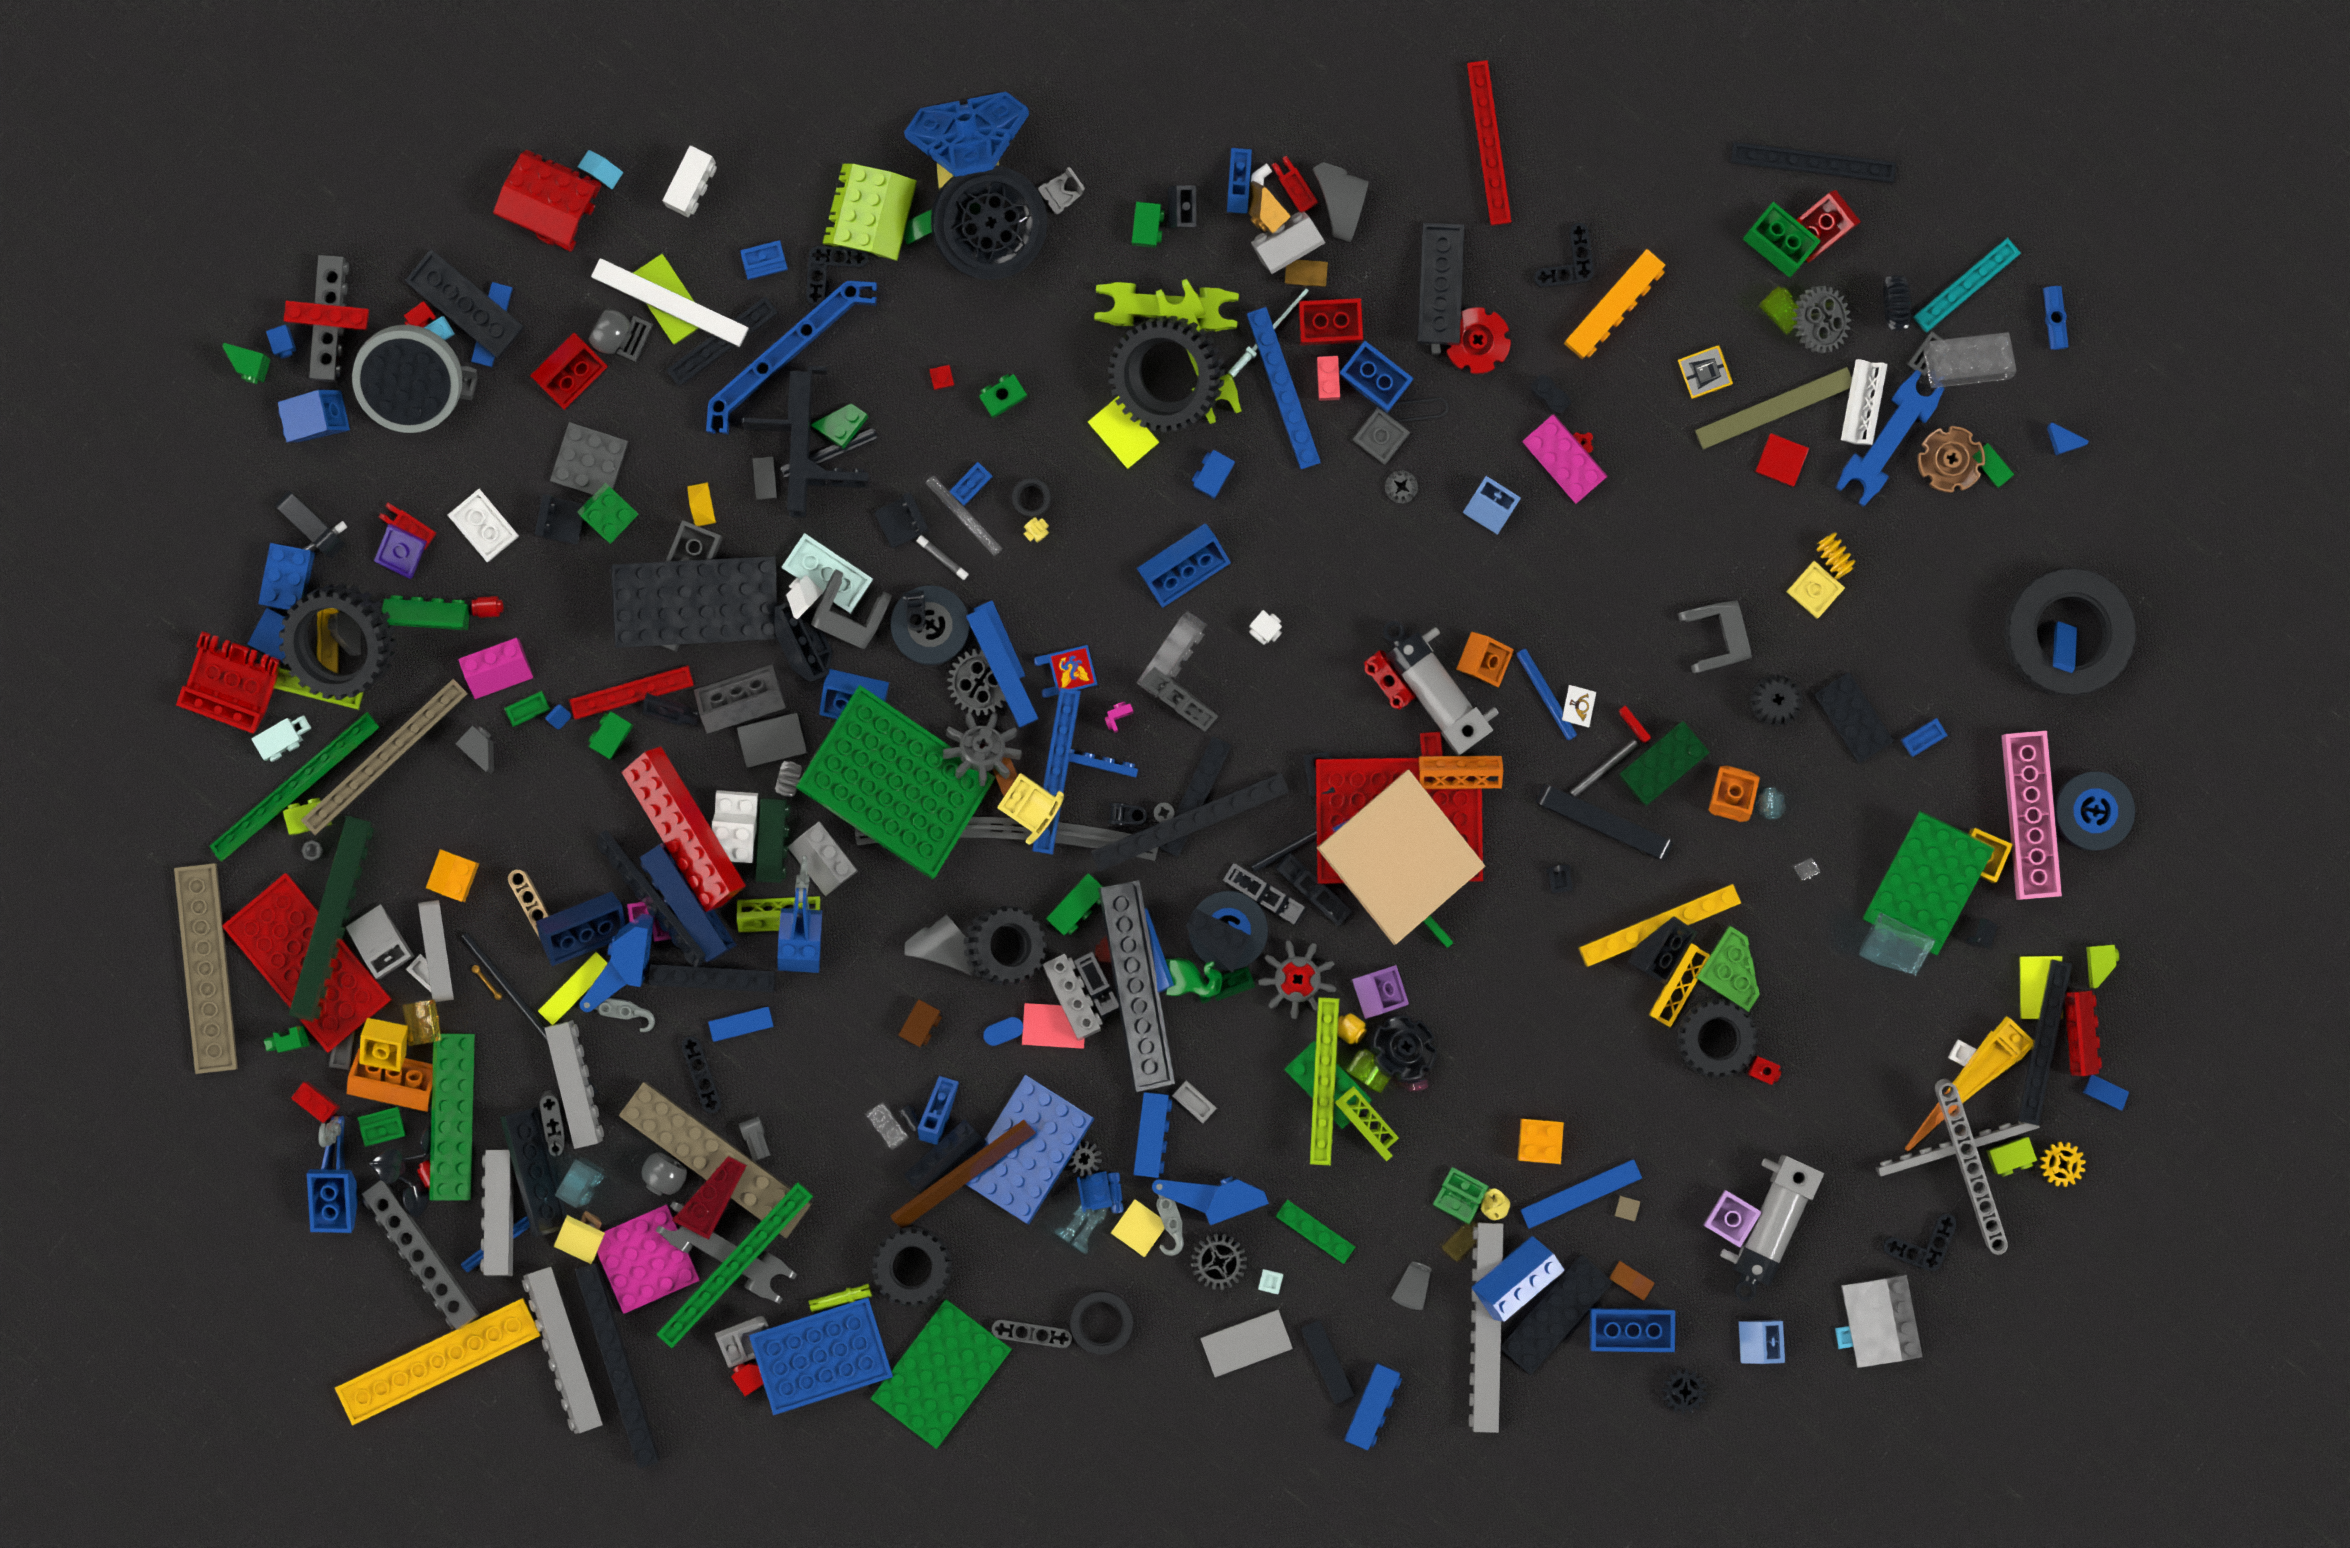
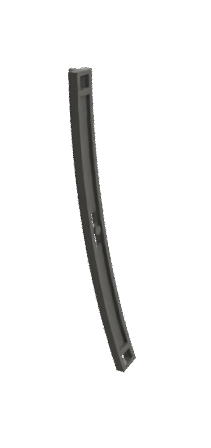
(1066, 834)

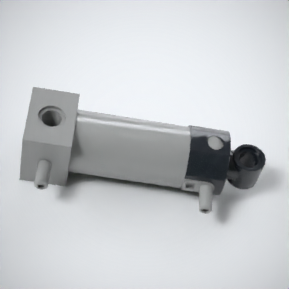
(1436, 689)
(1774, 1227)

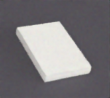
(483, 525)

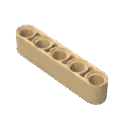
(520, 890)

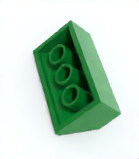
(427, 614)

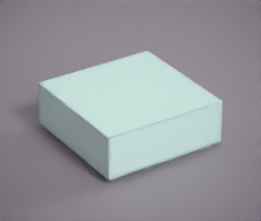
(1270, 1281)

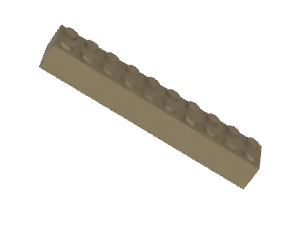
(705, 1151)

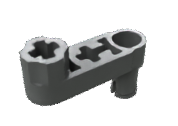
(547, 1113)

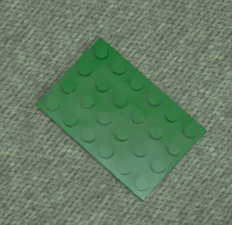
(1930, 878)
(941, 1373)

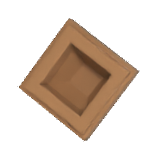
(591, 1220)

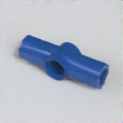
(2054, 304)

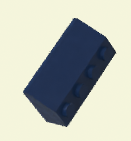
(581, 928)

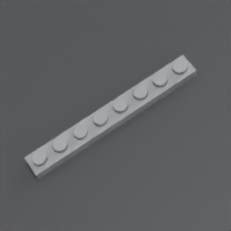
(1947, 1148)

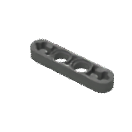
(1031, 1336)

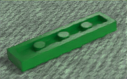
(1315, 1231)

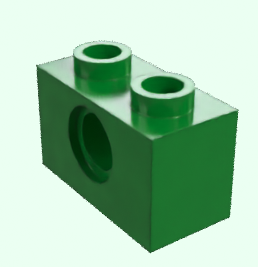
(996, 406)

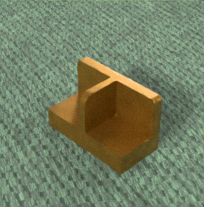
(1306, 273)

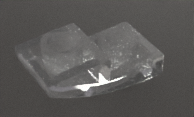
(887, 1126)

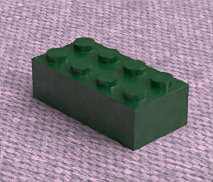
(1663, 763)

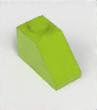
(2100, 962)

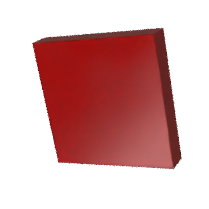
(1782, 460)

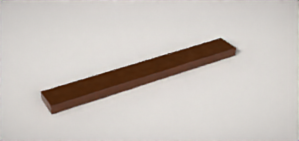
(963, 1174)

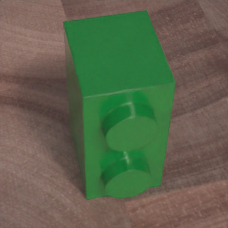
(1147, 225)
(610, 735)

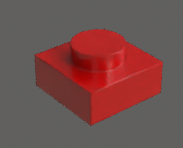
(941, 377)

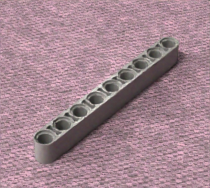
(1964, 1160)

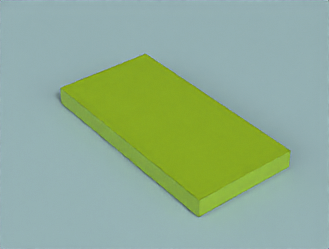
(661, 273)

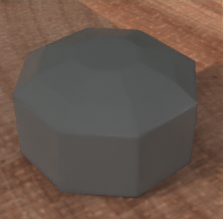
(312, 850)

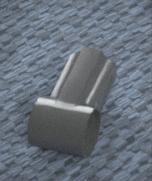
(753, 1133)

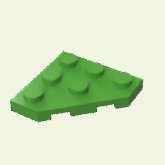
(1731, 970)

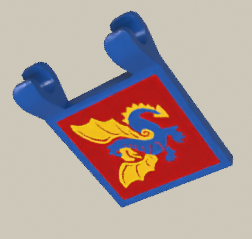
(1070, 670)

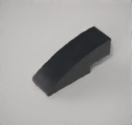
(1097, 986)

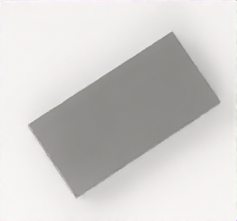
(1246, 1343)

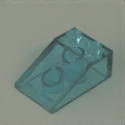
(1896, 945)

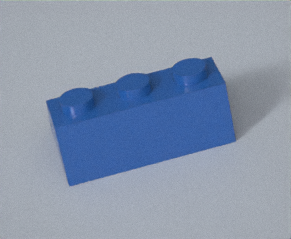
(841, 686)

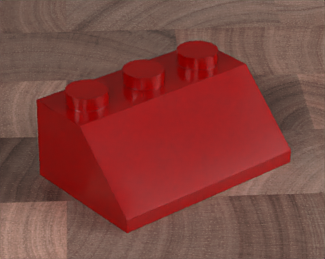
(569, 371)

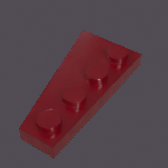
(710, 1201)

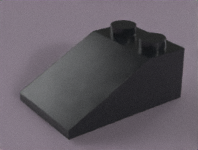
(1663, 950)

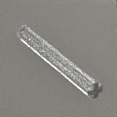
(963, 515)

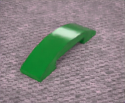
(921, 225)

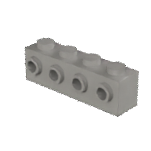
(1071, 996)

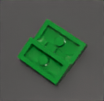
(1460, 1196)

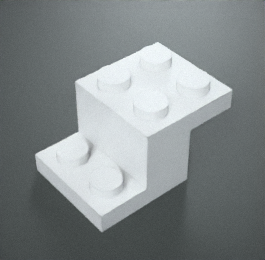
(736, 823)

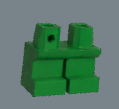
(285, 1043)

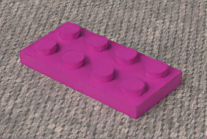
(1564, 458)

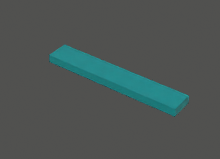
(1966, 285)

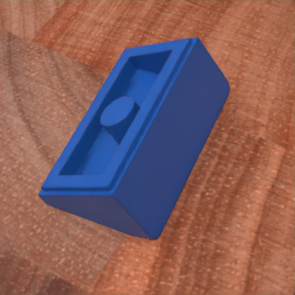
(2106, 1092)

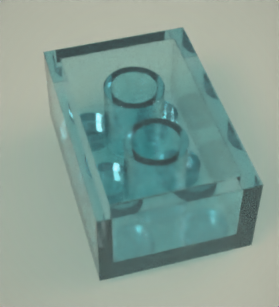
(579, 1183)

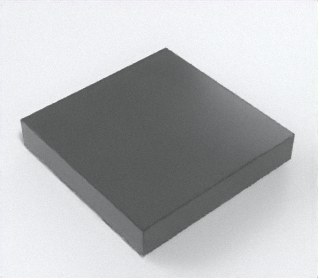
(1381, 436)

